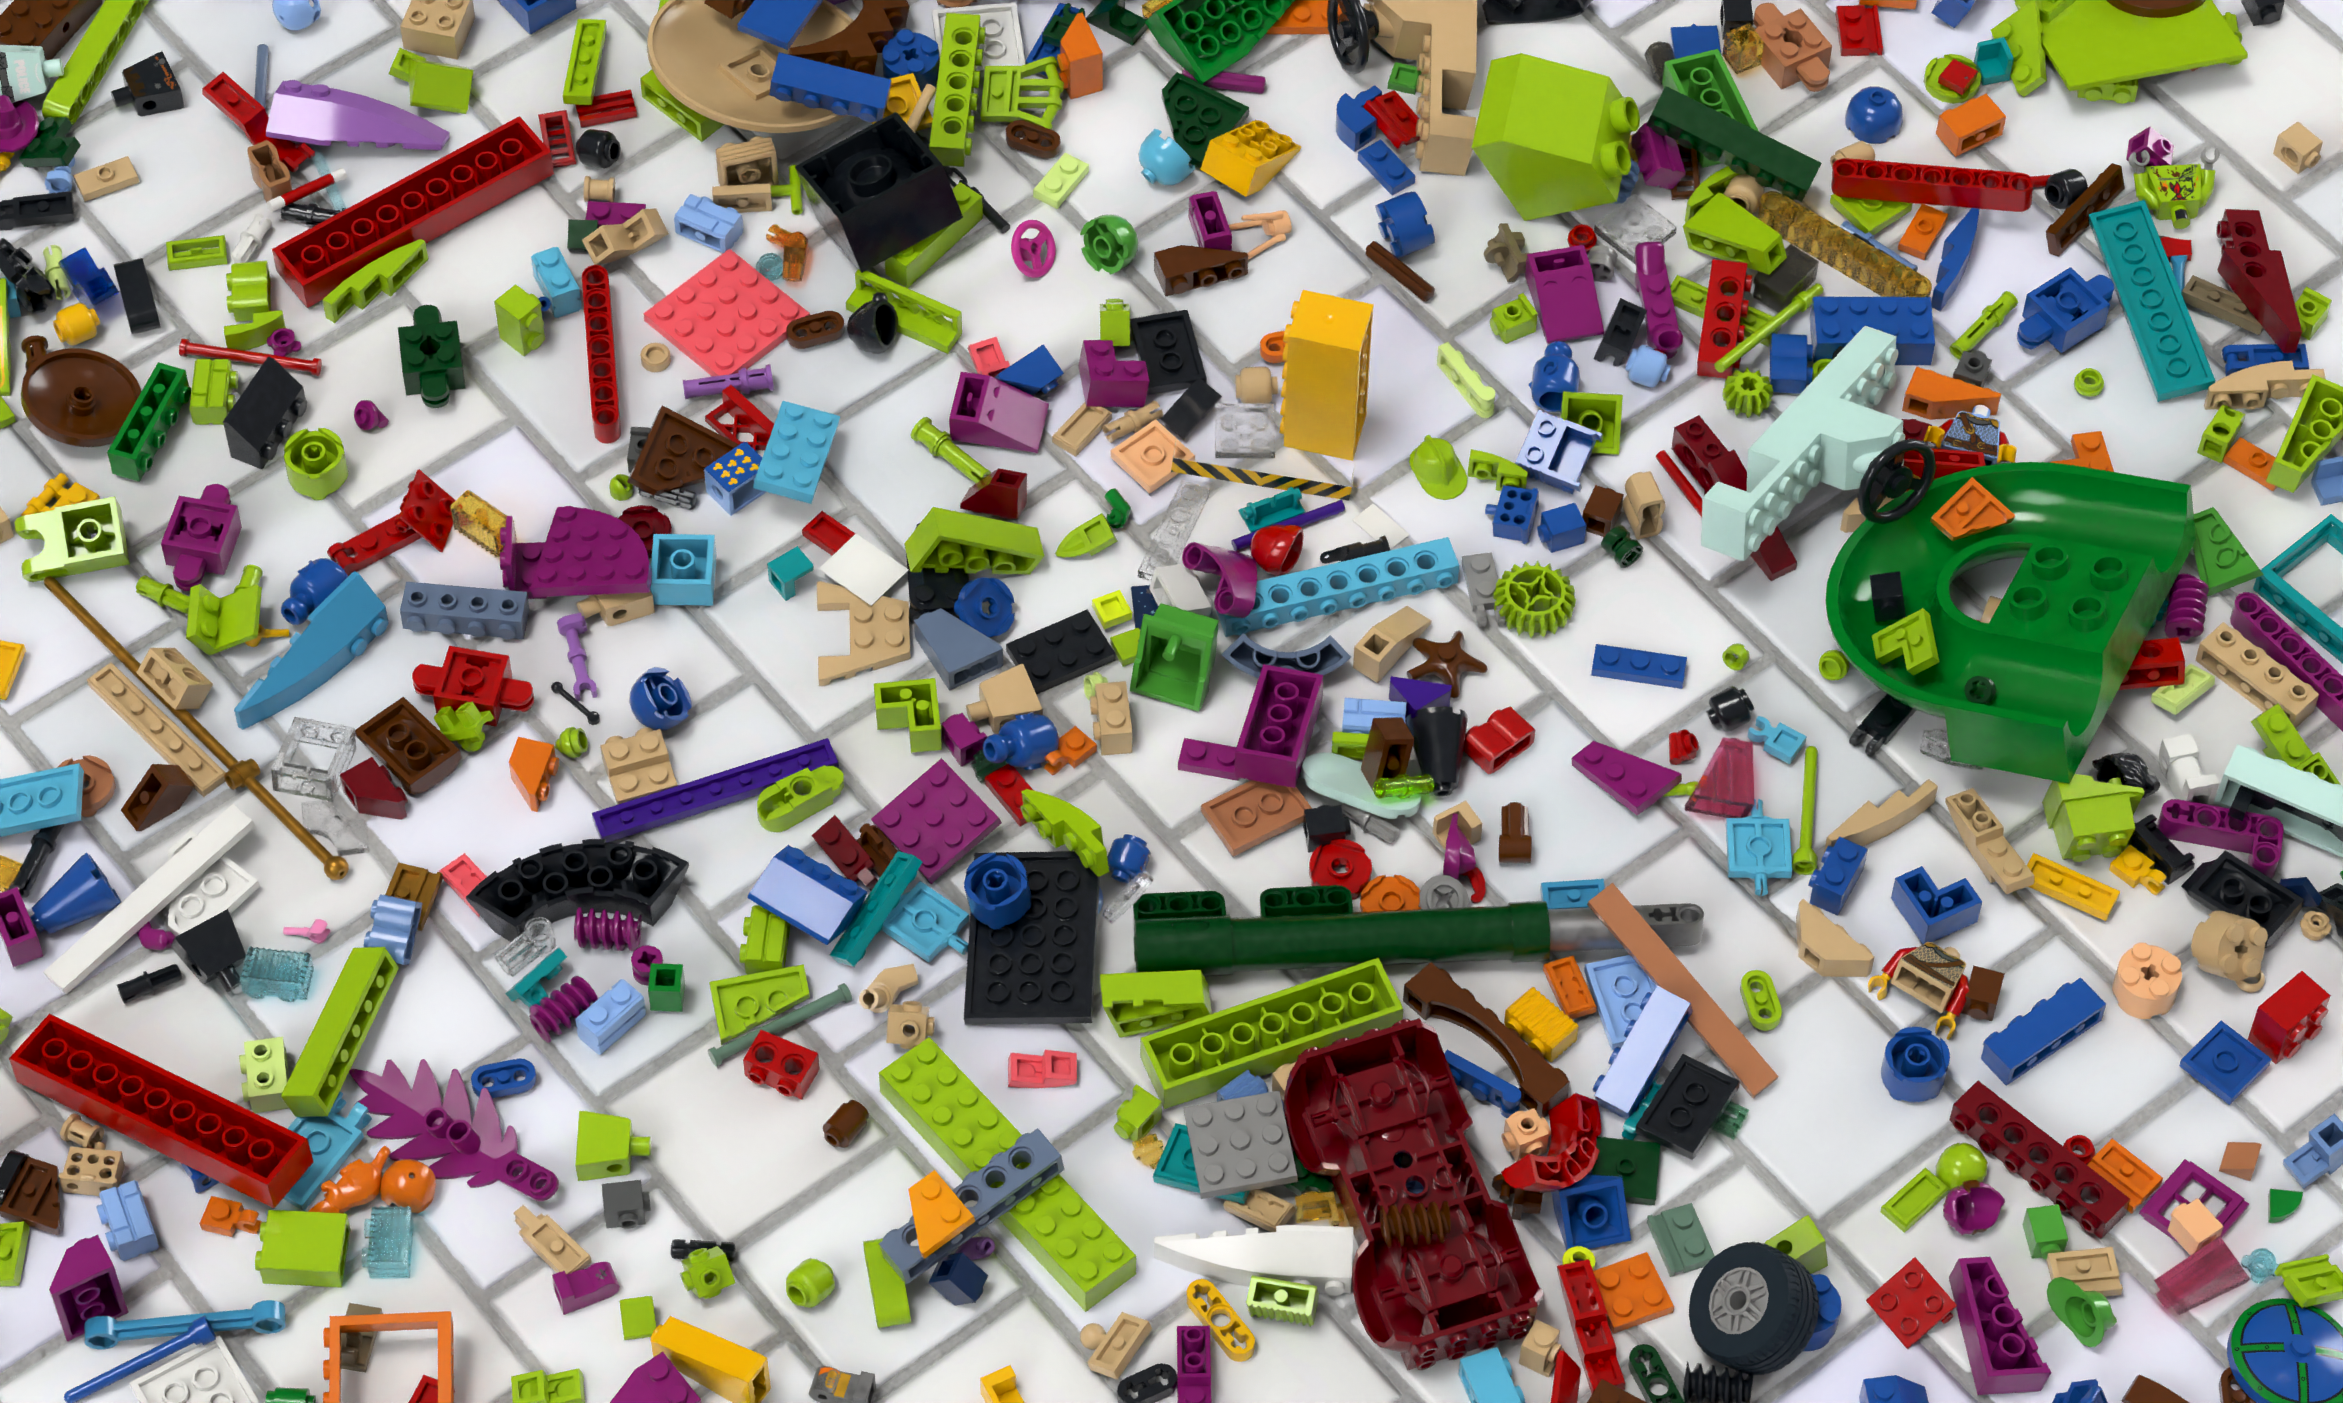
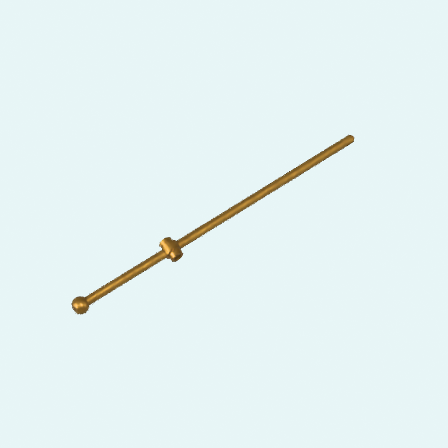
(241, 772)

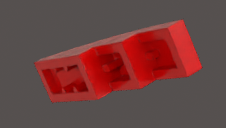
(1590, 1324)

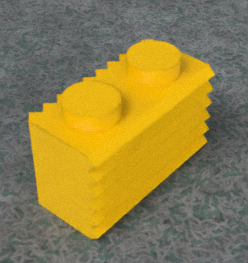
(1541, 1024)

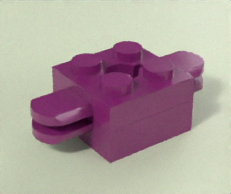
(201, 536)

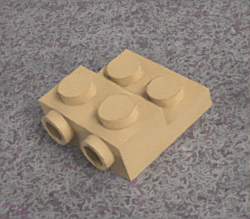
(637, 765)

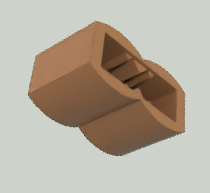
(268, 171)

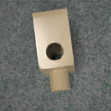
(617, 607)
(1004, 698)

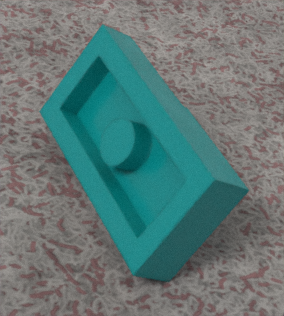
(529, 988)

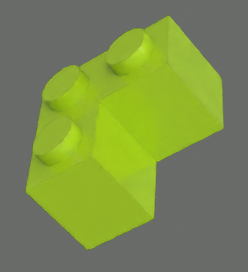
(911, 706)

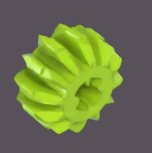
(1747, 392)

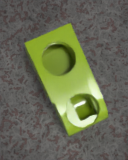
(2221, 433)

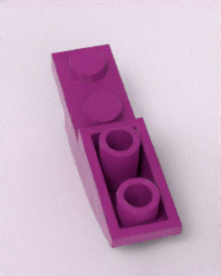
(1193, 1364)

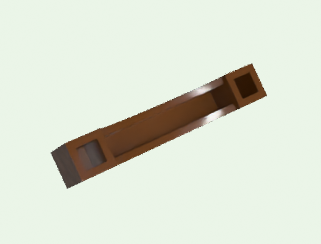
(1438, 996)

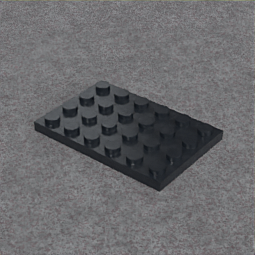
(1046, 959)

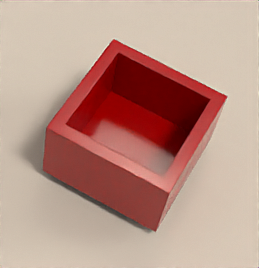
(2289, 1018)

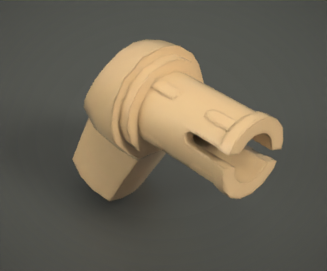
(887, 986)

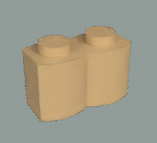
(1643, 505)

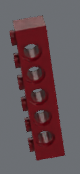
(2033, 1143)

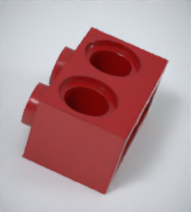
(784, 1058)

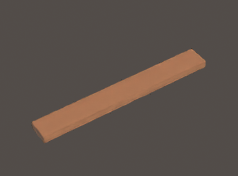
(1671, 975)

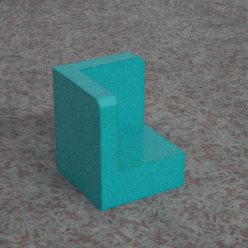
(1993, 61)
(786, 570)

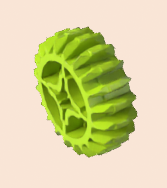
(1530, 599)

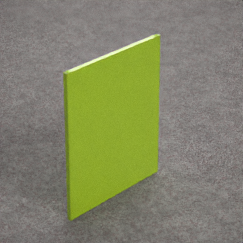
(2104, 45)

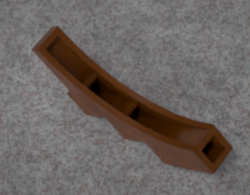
(861, 40)

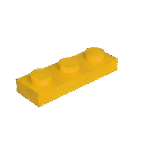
(2072, 887)

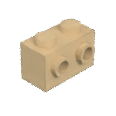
(1113, 718)

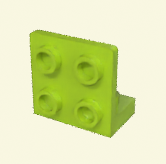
(222, 622)

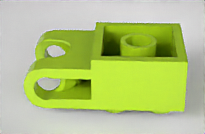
(68, 539)

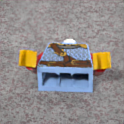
(1974, 433)

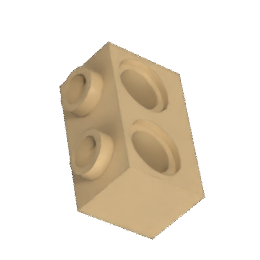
(174, 678)

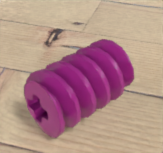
(2186, 607)
(607, 930)
(561, 1007)

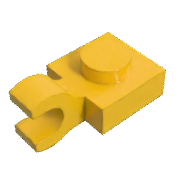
(2137, 868)

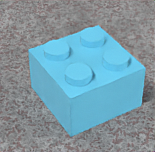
(683, 569)

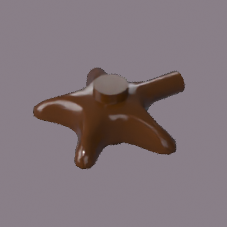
(1445, 661)

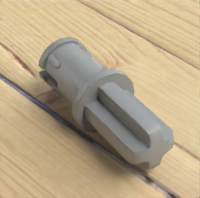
(1371, 822)

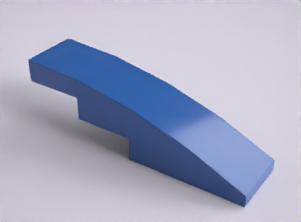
(1954, 258)

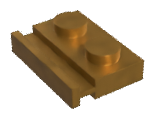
(415, 885)

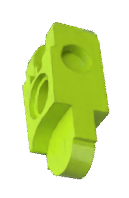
(784, 807)

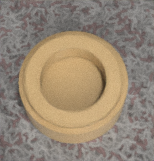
(655, 357)

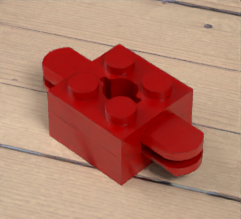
(474, 672)

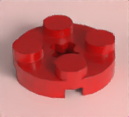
(1344, 853)

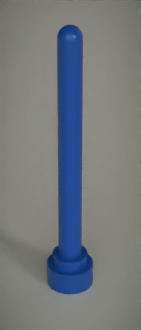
(198, 1333)

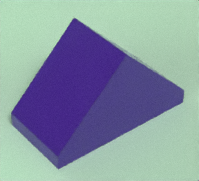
(1419, 694)

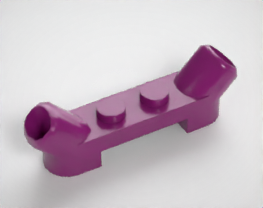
(1656, 298)

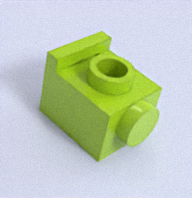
(2312, 311)
(1514, 319)
(1138, 1115)

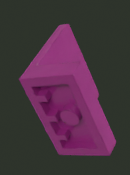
(518, 560)

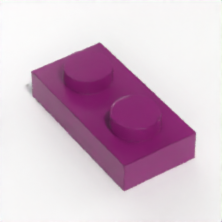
(611, 212)
(1207, 759)

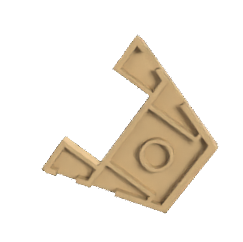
(876, 633)

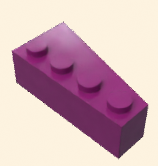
(1995, 1340)

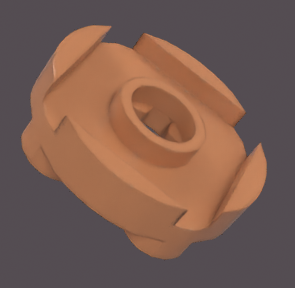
(100, 783)

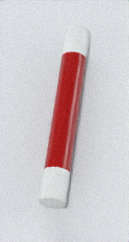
(306, 190)

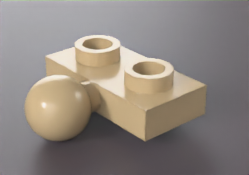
(1117, 1346)

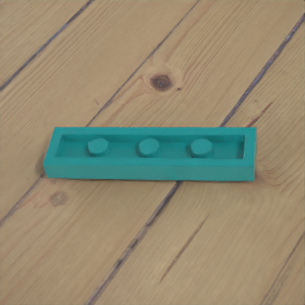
(876, 908)

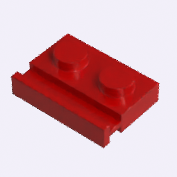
(1858, 30)
(1394, 118)

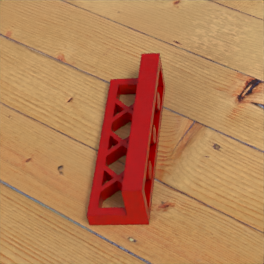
(746, 414)

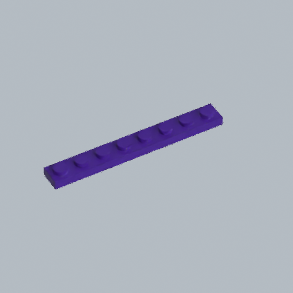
(709, 791)

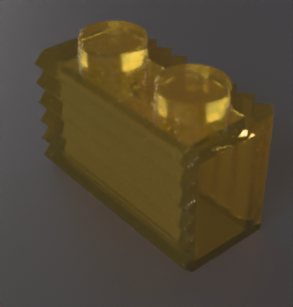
(479, 521)

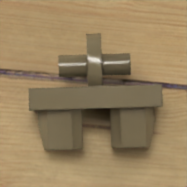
(1506, 252)

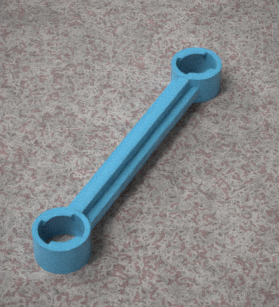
(105, 1331)

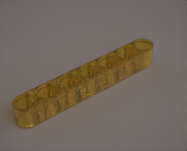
(1840, 249)

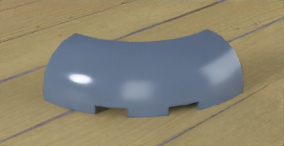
(1318, 659)

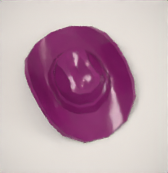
(17, 124)

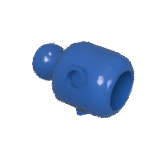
(1553, 375)
(311, 588)
(1023, 742)

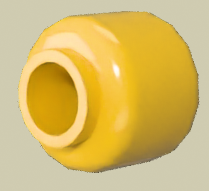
(76, 324)

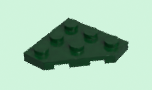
(1199, 115)

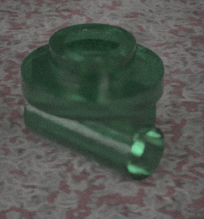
(984, 767)

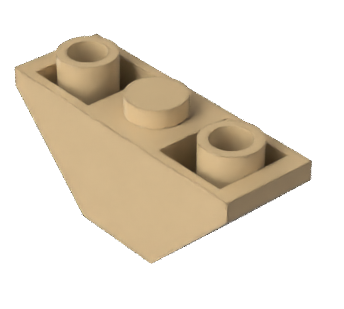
(1828, 946)

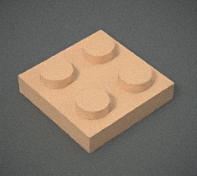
(1149, 455)

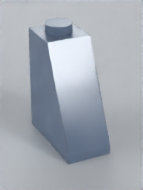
(956, 648)

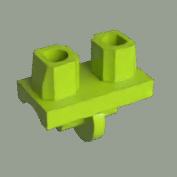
(463, 725)

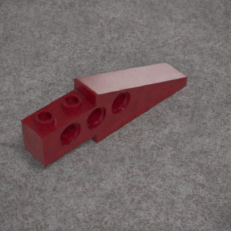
(2258, 276)
(1713, 463)

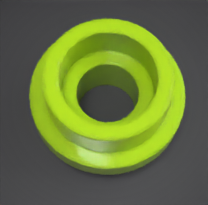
(2087, 377)

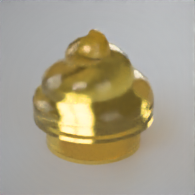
(1148, 1150)

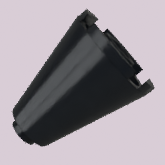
(1439, 745)

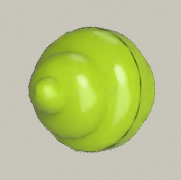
(1833, 665)
(572, 742)

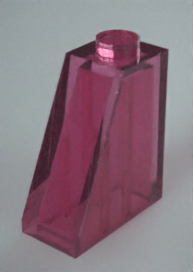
(1726, 782)
(2201, 1277)

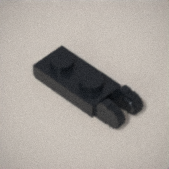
(36, 210)
(1882, 723)

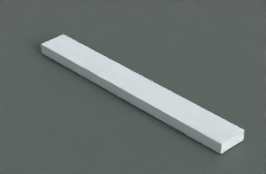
(149, 899)

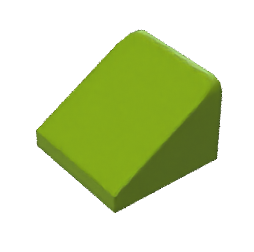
(637, 1317)

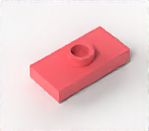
(463, 877)

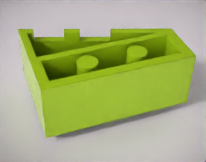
(1154, 999)

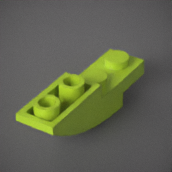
(2287, 745)
(1066, 825)

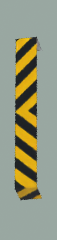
(1261, 478)

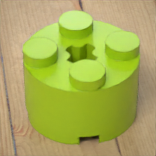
(315, 462)

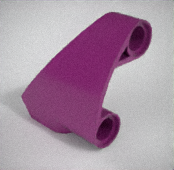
(1237, 573)

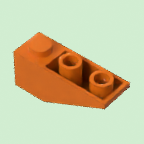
(1942, 397)

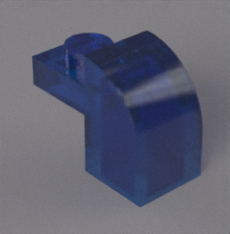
(90, 284)

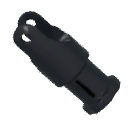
(1355, 550)

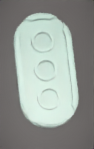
(1344, 781)

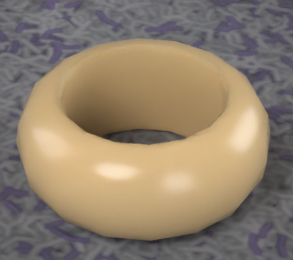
(2252, 987)

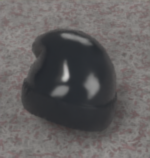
(874, 325)

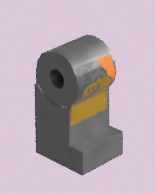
(842, 1387)

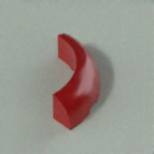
(1571, 1151)

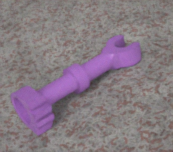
(570, 627)

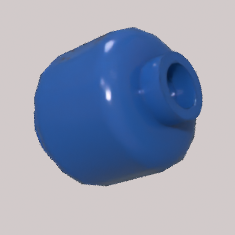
(1128, 858)

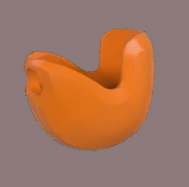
(406, 1191)

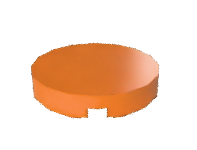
(1390, 894)

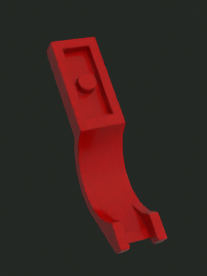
(252, 119)

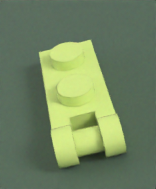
(1466, 381)

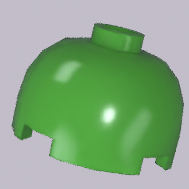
(1109, 243)

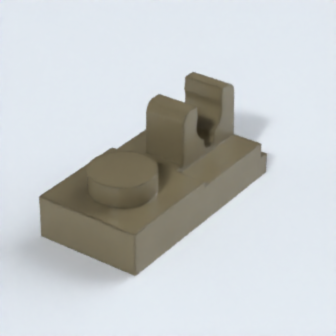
(358, 1346)

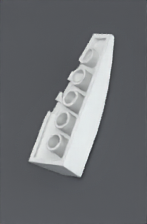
(1292, 1254)

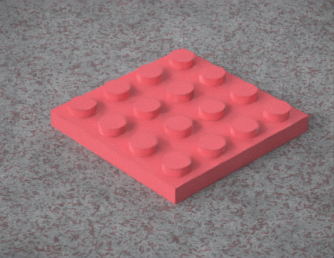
(725, 316)

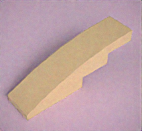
(1874, 822)

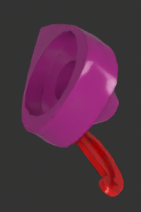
(1461, 860)

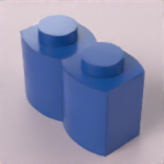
(1789, 363)

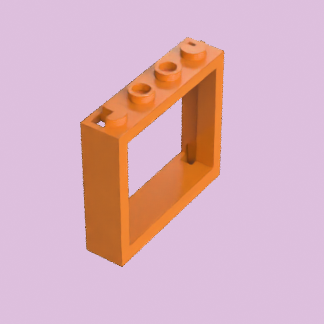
(390, 1322)

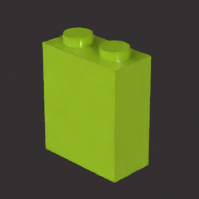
(303, 1248)

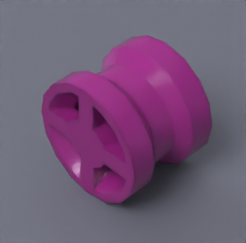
(640, 964)

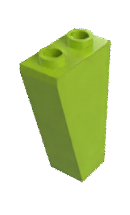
(1734, 235)

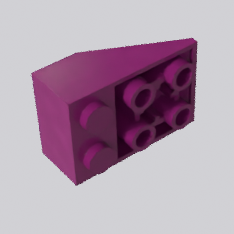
(1564, 293)
(996, 414)

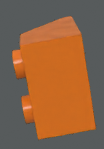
(1080, 60)

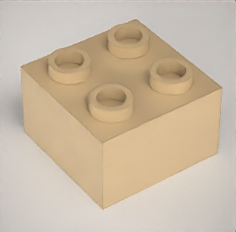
(437, 26)

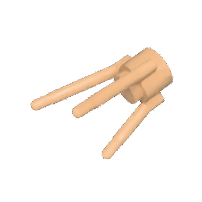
(1273, 224)

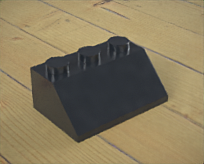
(264, 414)

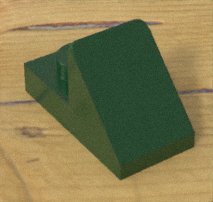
(1118, 21)

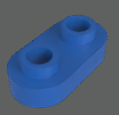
(503, 1077)

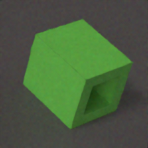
(2044, 1231)

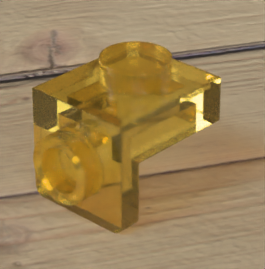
(1318, 1206)

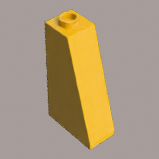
(713, 1361)

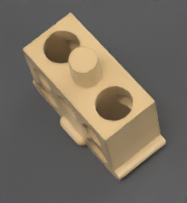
(93, 1170)

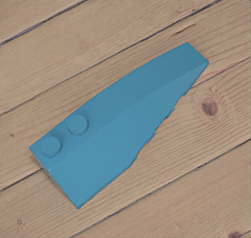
(336, 635)

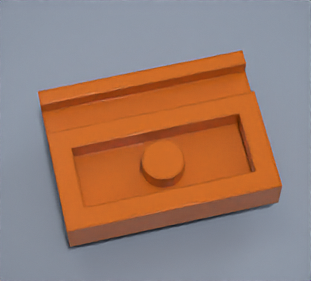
(2126, 1173)

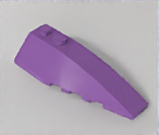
(328, 114)

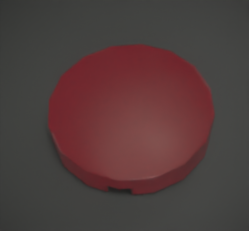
(646, 522)

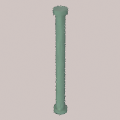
(778, 1025)

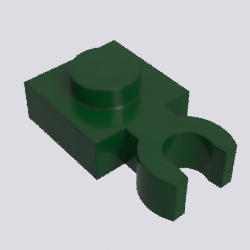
(1058, 26)

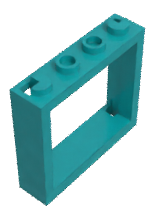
(2290, 601)

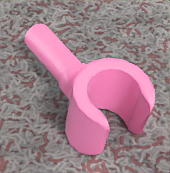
(316, 933)

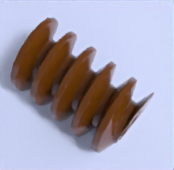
(1415, 1224)

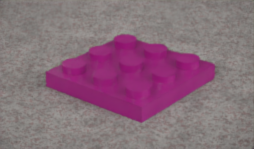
(936, 820)

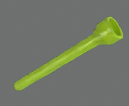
(1805, 859)

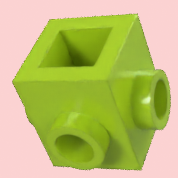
(706, 1272)

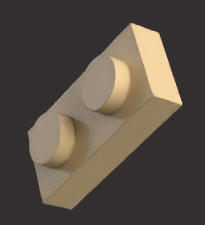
(744, 197)

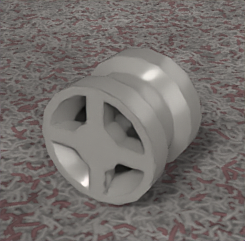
(1602, 262)

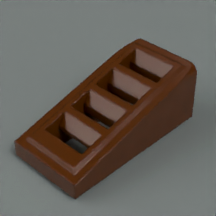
(1694, 173)

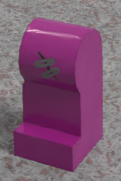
(585, 1286)

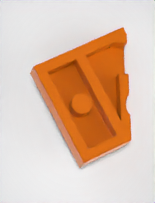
(1971, 512)

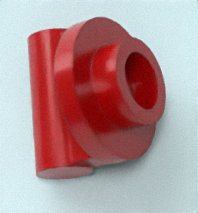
(1682, 746)

